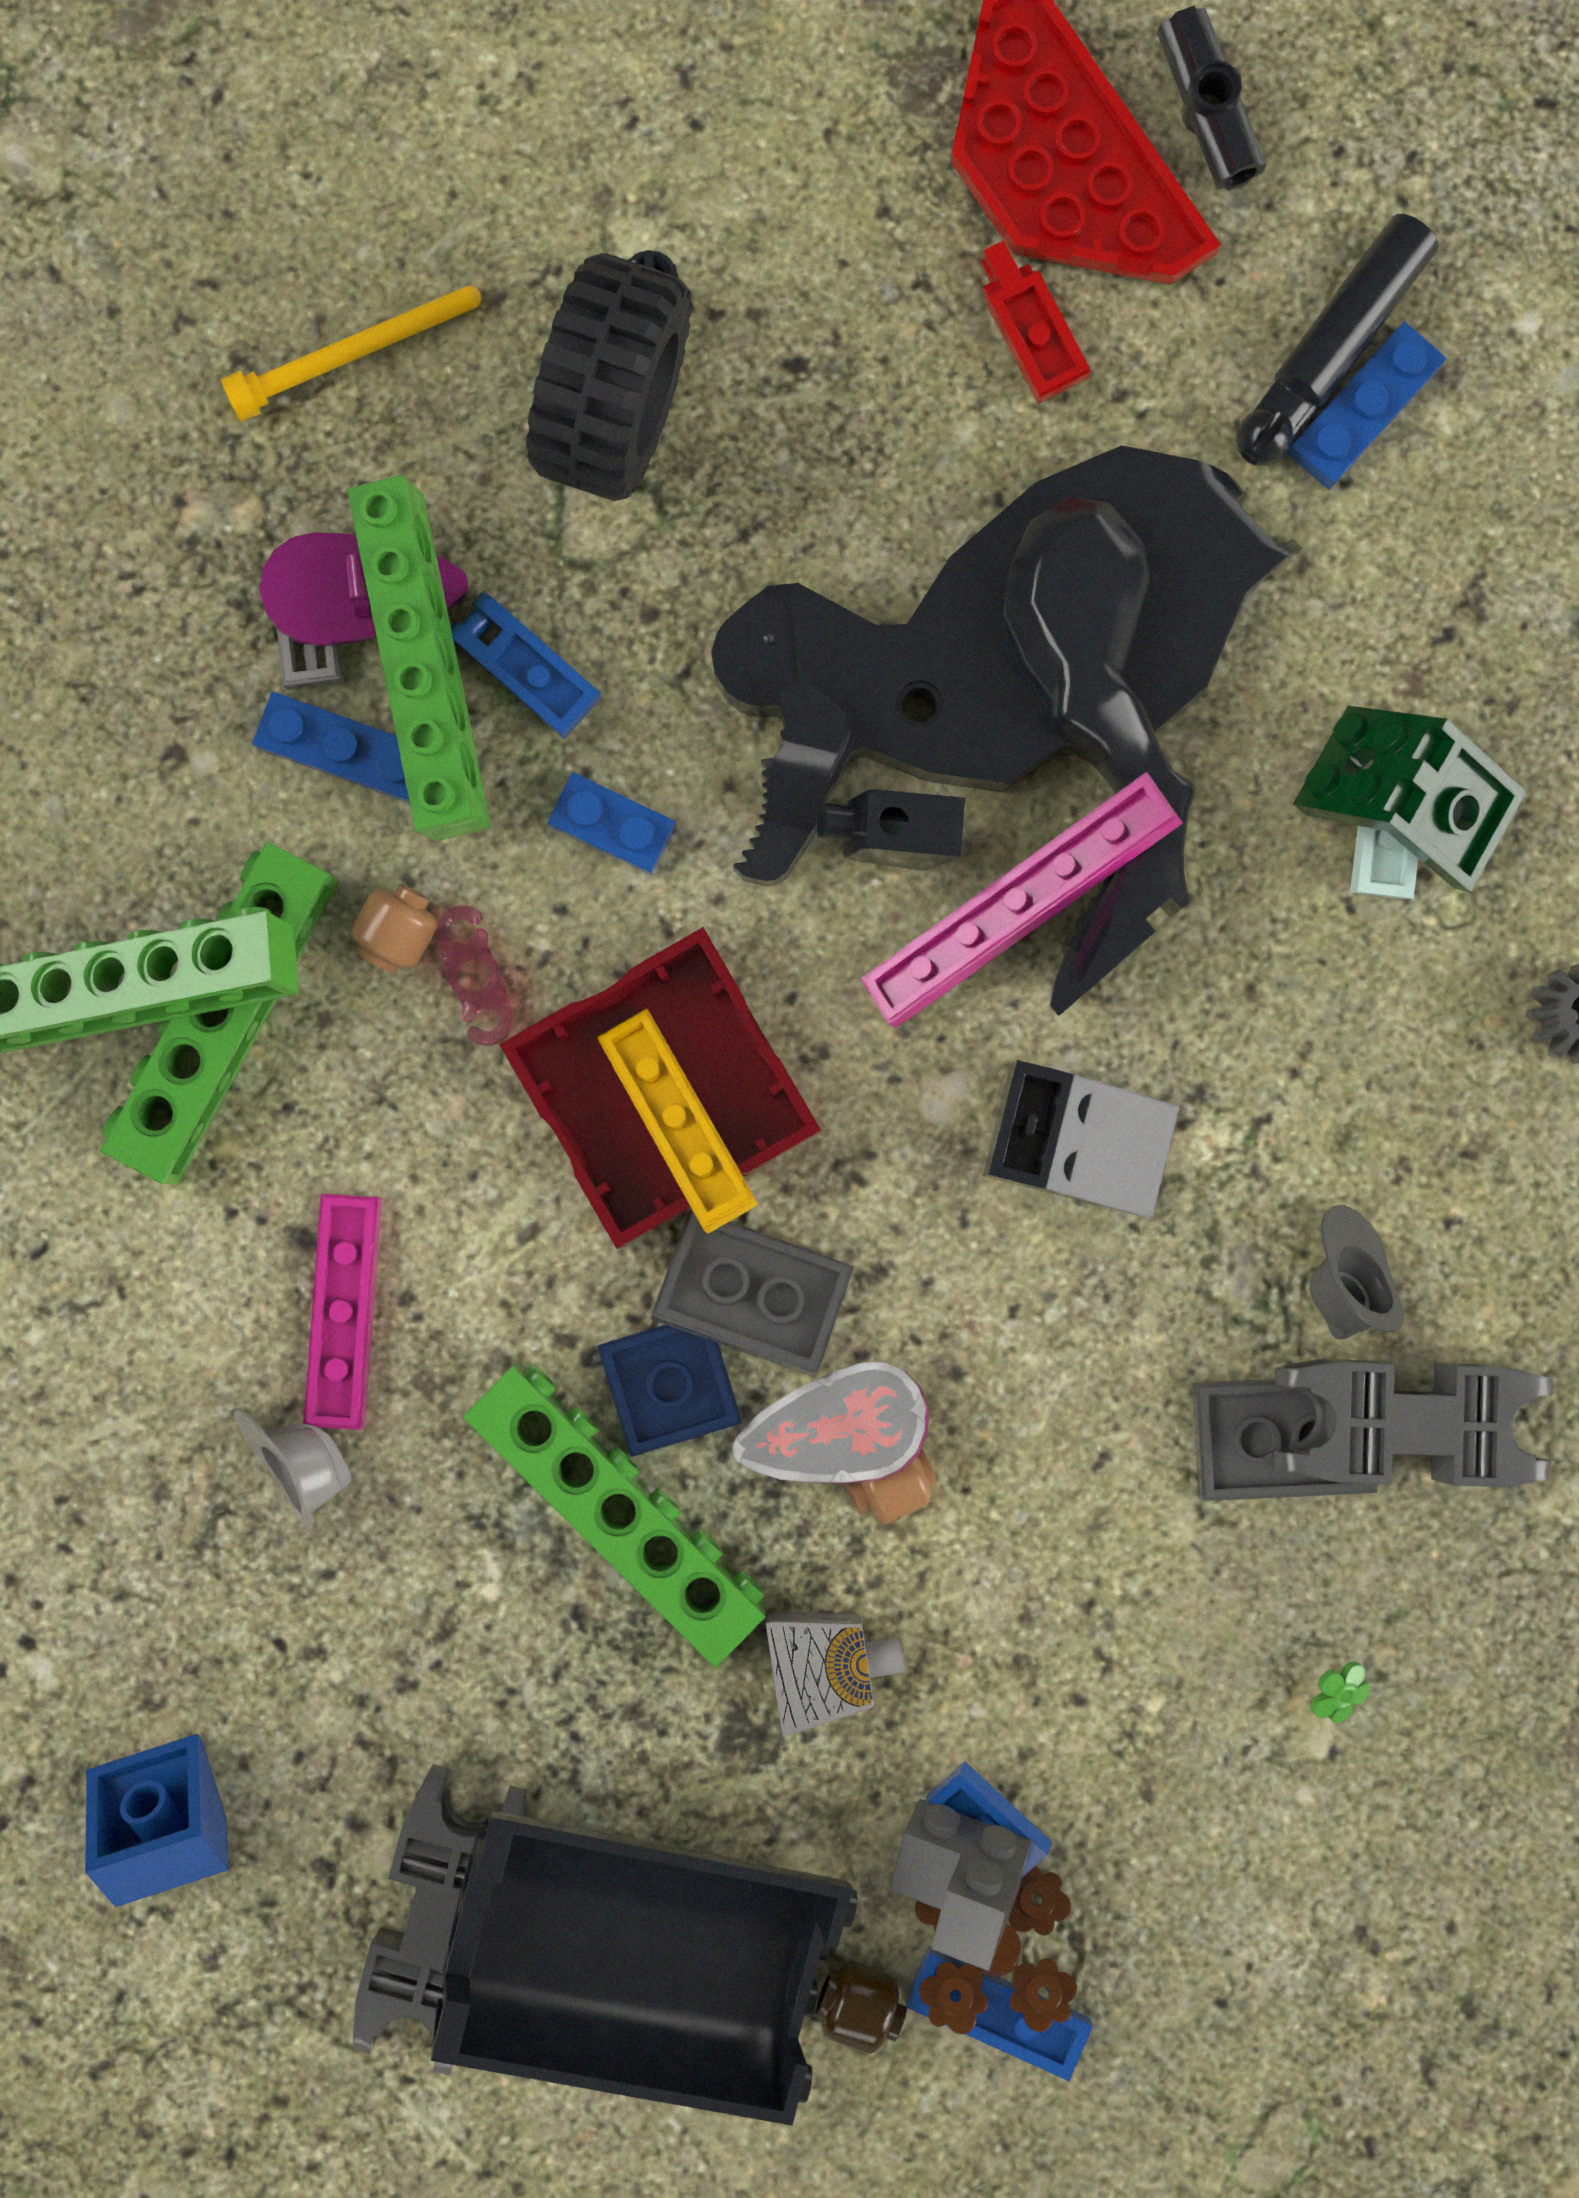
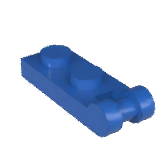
(526, 666)

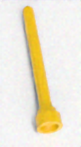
(250, 392)

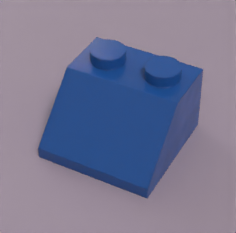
(154, 1822)

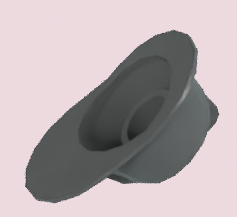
(1354, 1280)

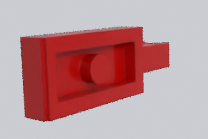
(1032, 325)

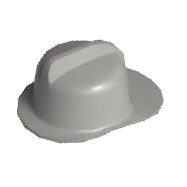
(301, 1461)

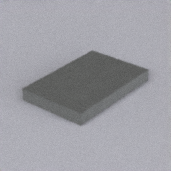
(753, 1294)
(1236, 1436)

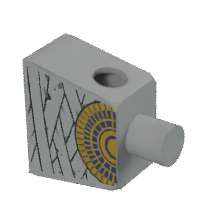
(825, 1667)

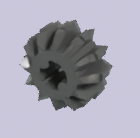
(1556, 1013)

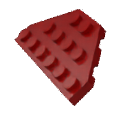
(1064, 157)

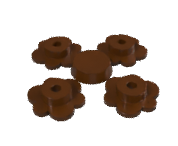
(1026, 1977)

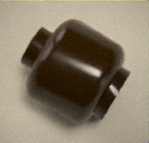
(860, 2008)

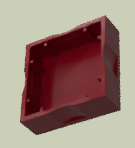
(719, 1052)

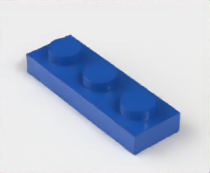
(1366, 405)
(332, 745)
(1004, 2029)

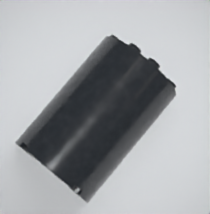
(636, 1968)

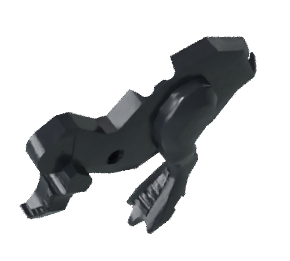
(1043, 638)

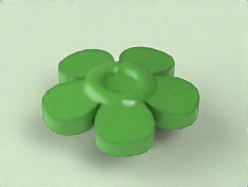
(1340, 1692)

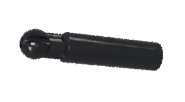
(1337, 339)

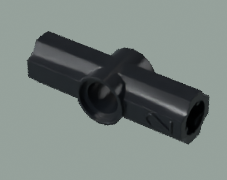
(1202, 69)

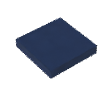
(668, 1387)

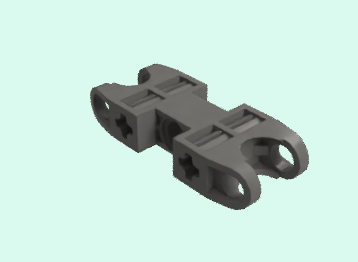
(1459, 1423)
(406, 1968)

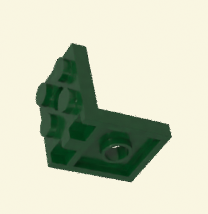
(1413, 787)

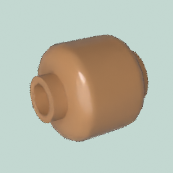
(394, 928)
(897, 1494)

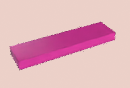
(342, 1311)

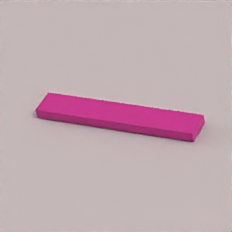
(1021, 900)

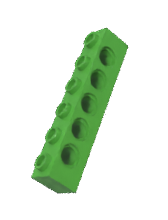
(419, 659)
(258, 971)
(222, 1048)
(709, 1628)

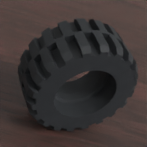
(608, 376)

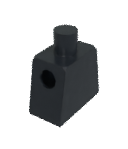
(896, 828)

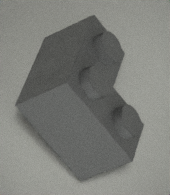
(967, 1873)

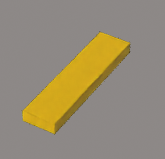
(677, 1121)

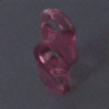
(455, 956)

